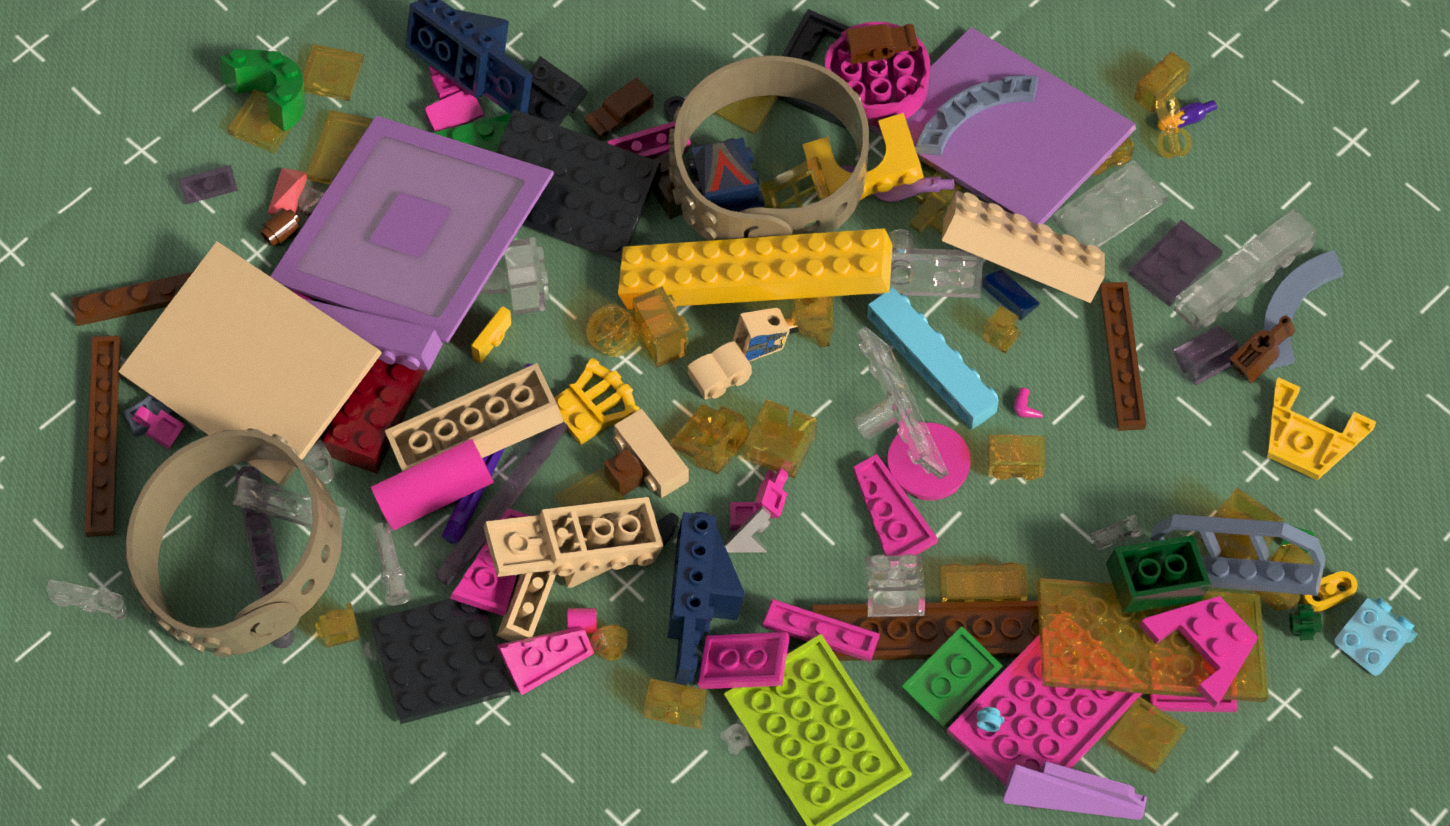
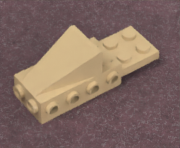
(576, 540)

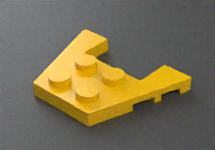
(1305, 443)

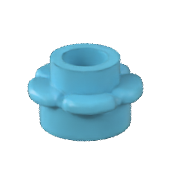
(989, 719)

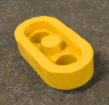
(1329, 593)

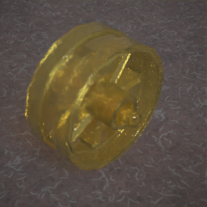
(612, 330)

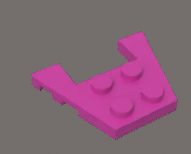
(1214, 633)

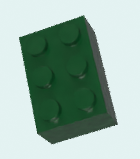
(1158, 574)

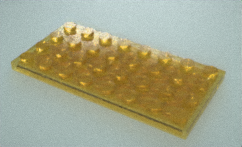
(1097, 647)

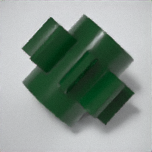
(1305, 622)

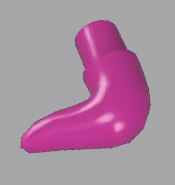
(1021, 407)

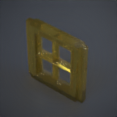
(792, 176)

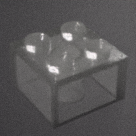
(526, 276)
(894, 585)

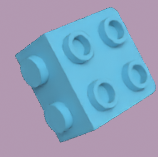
(1375, 635)

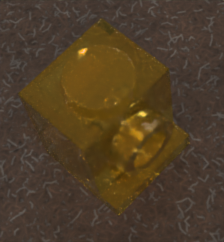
(1001, 329)
(338, 627)

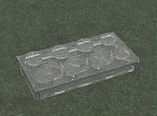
(1110, 206)

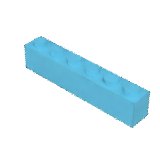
(933, 358)

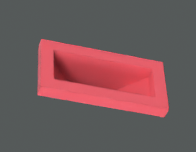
(287, 190)

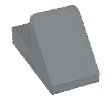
(743, 538)

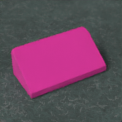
(453, 111)

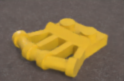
(580, 412)

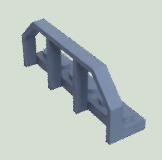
(1251, 574)

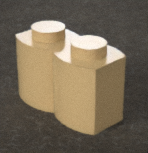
(720, 370)

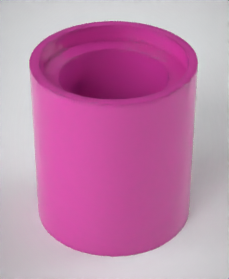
(584, 618)

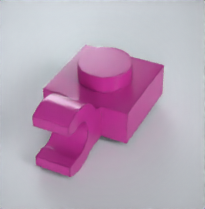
(161, 428)
(771, 493)

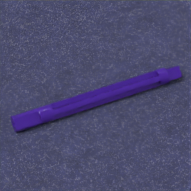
(466, 506)

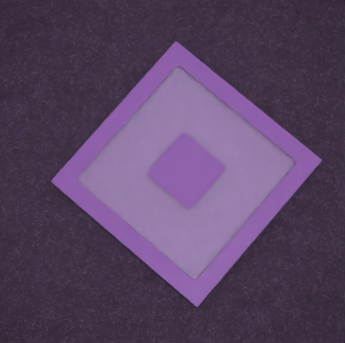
(412, 227)

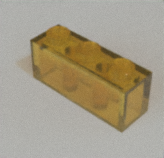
(982, 582)

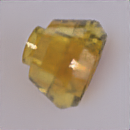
(610, 641)

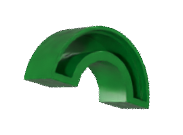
(271, 74)

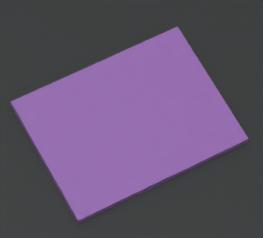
(1017, 152)

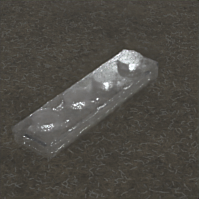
(277, 502)

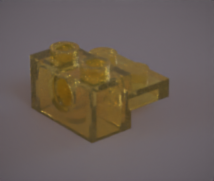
(815, 319)
(712, 437)

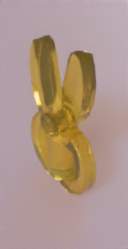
(1170, 122)

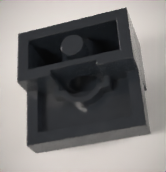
(565, 90)

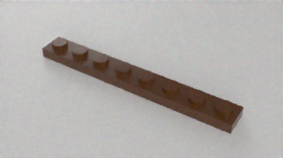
(103, 436)

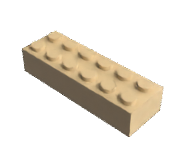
(1024, 246)
(490, 416)

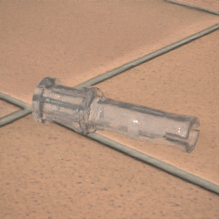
(392, 574)

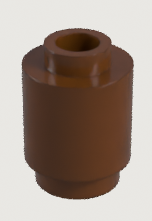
(279, 227)

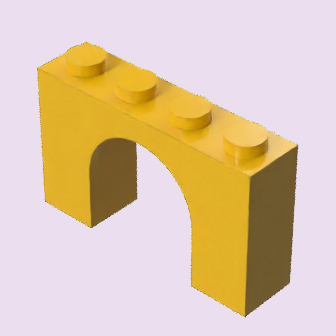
(897, 167)

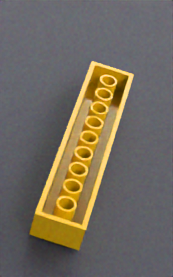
(760, 268)

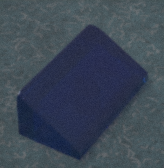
(1010, 293)

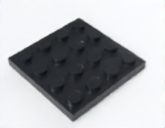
(439, 659)

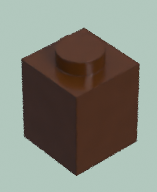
(624, 472)

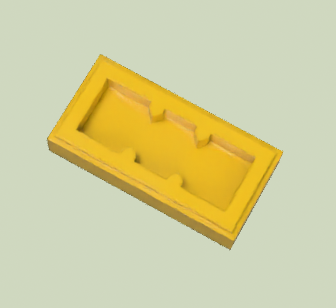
(491, 335)

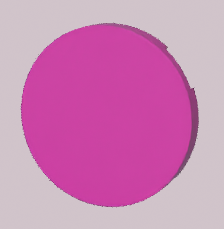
(927, 486)

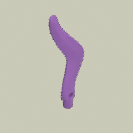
(904, 191)

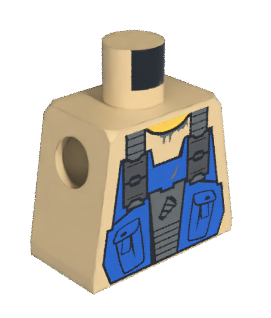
(762, 332)

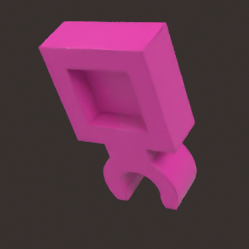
(442, 85)

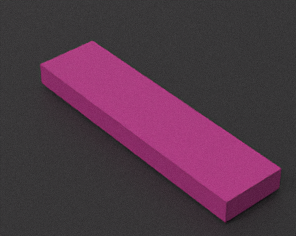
(807, 625)

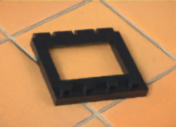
(803, 46)

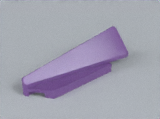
(1072, 791)

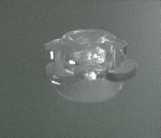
(736, 730)

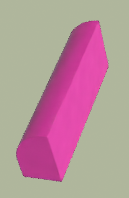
(432, 484)

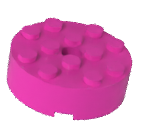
(884, 85)

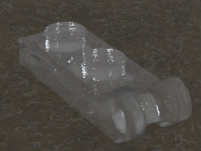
(87, 598)

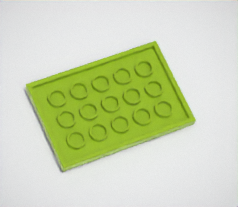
(820, 736)

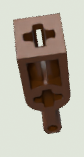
(879, 42)
(620, 108)
(1261, 350)

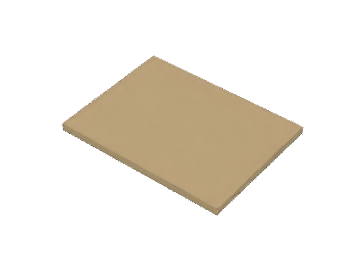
(249, 356)

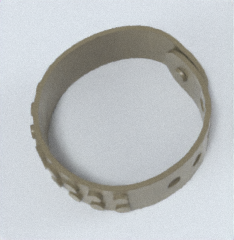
(760, 78)
(275, 612)

